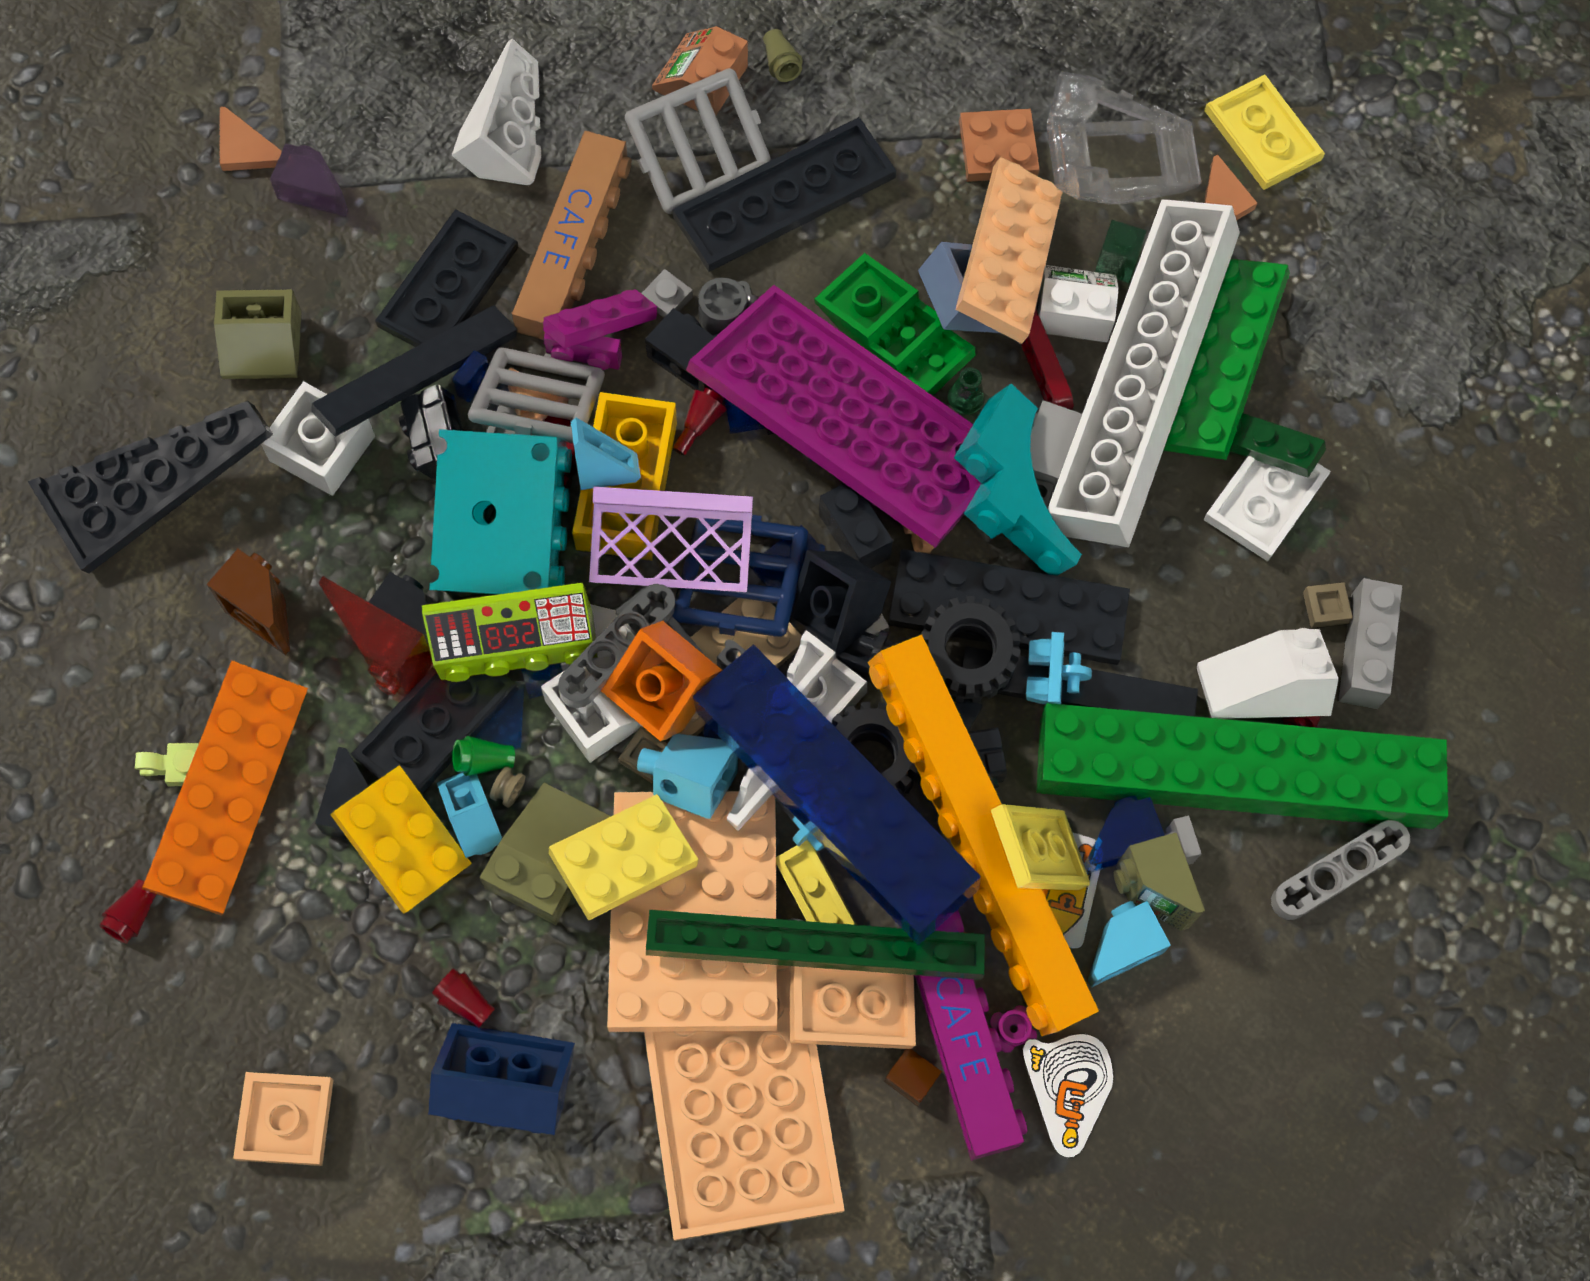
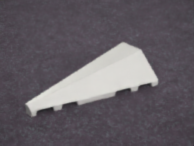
(827, 686)

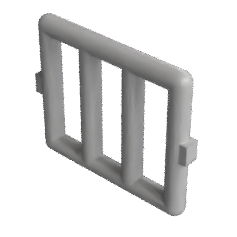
(665, 106)
(497, 374)

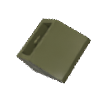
(257, 333)

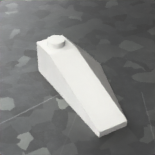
(502, 125)

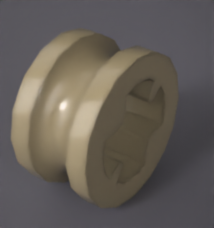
(507, 787)

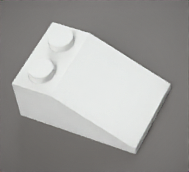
(1271, 677)

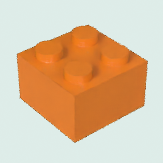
(659, 679)

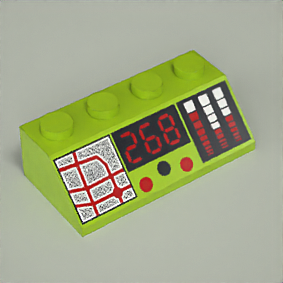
(509, 631)

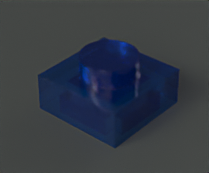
(470, 376)

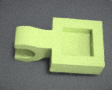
(173, 765)

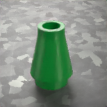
(481, 756)

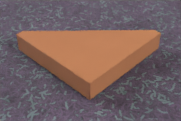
(243, 146)
(1228, 190)

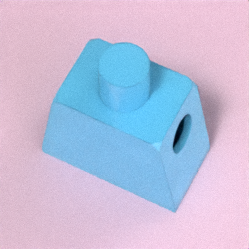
(691, 772)

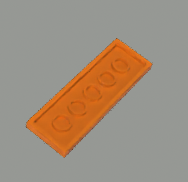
(225, 789)

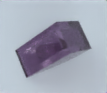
(306, 180)

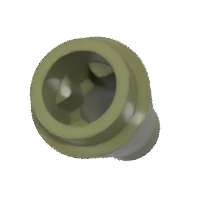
(782, 57)

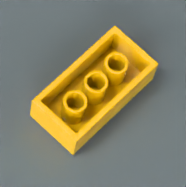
(648, 430)

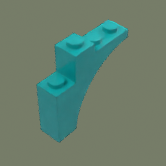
(1008, 497)

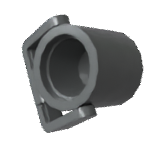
(722, 302)

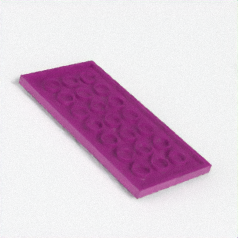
(843, 411)

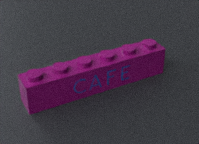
(971, 1061)

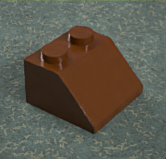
(253, 598)

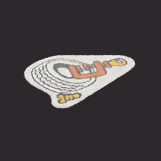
(1070, 1086)

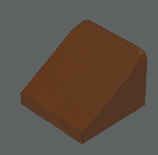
(912, 1076)

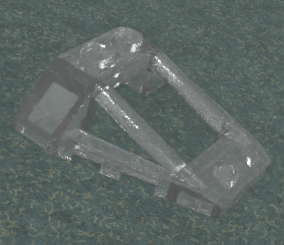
(1067, 131)

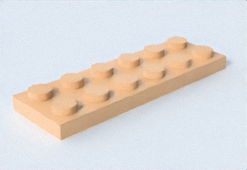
(1010, 250)

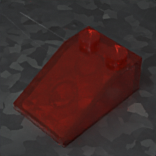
(390, 648)

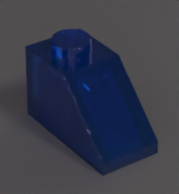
(1125, 825)

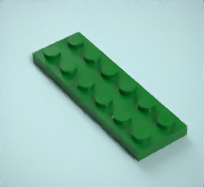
(1228, 359)

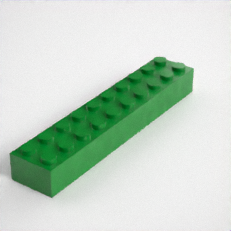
(1242, 766)

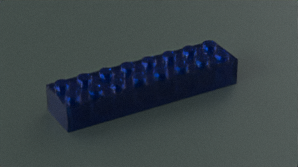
(837, 794)

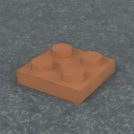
(996, 135)

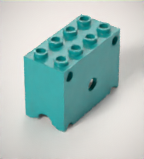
(528, 491)

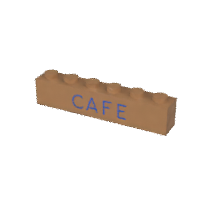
(572, 232)

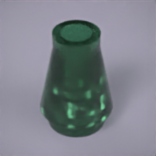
(967, 392)

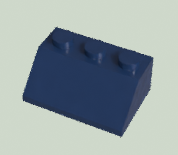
(501, 1079)

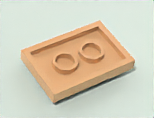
(852, 1008)

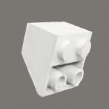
(598, 724)

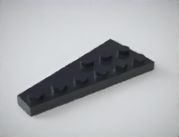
(135, 486)

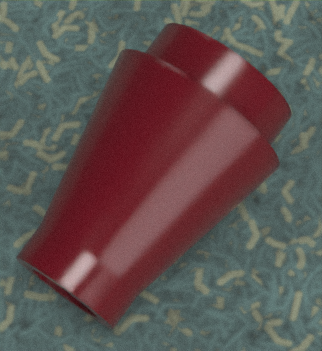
(128, 913)
(463, 998)

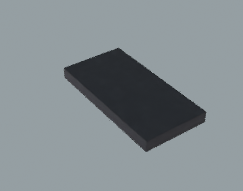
(447, 280)
(429, 721)

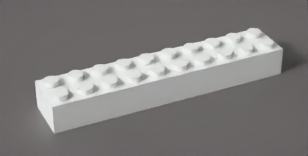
(1144, 372)

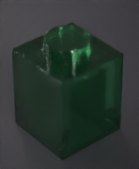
(1120, 250)

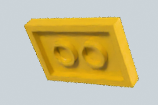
(401, 839)

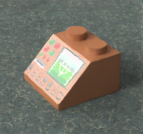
(700, 56)

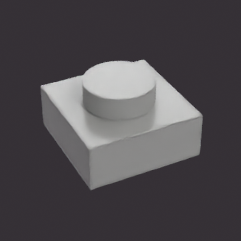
(668, 293)
(1187, 838)

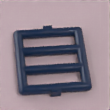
(783, 596)

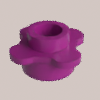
(1016, 1017)

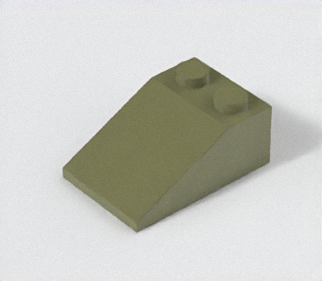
(521, 862)

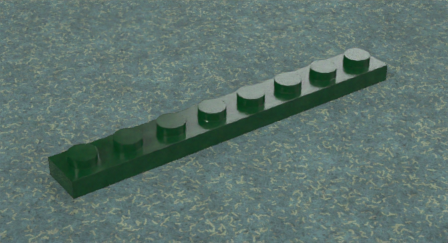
(814, 945)

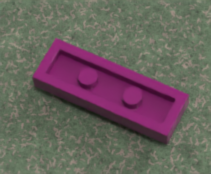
(599, 318)

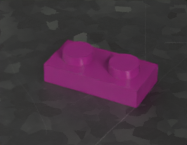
(598, 352)

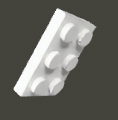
(1263, 504)

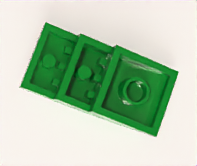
(893, 324)

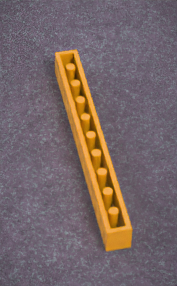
(963, 798)

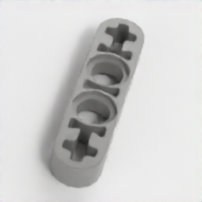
(1338, 866)

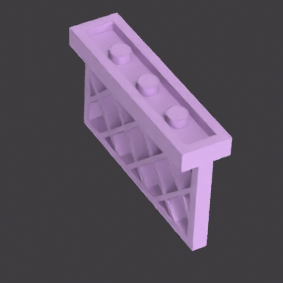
(677, 505)

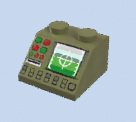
(1160, 874)

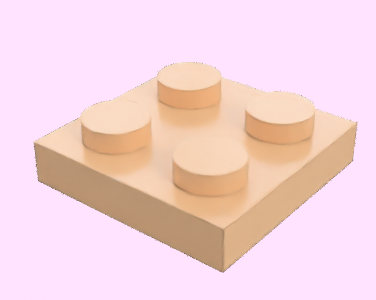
(283, 1119)

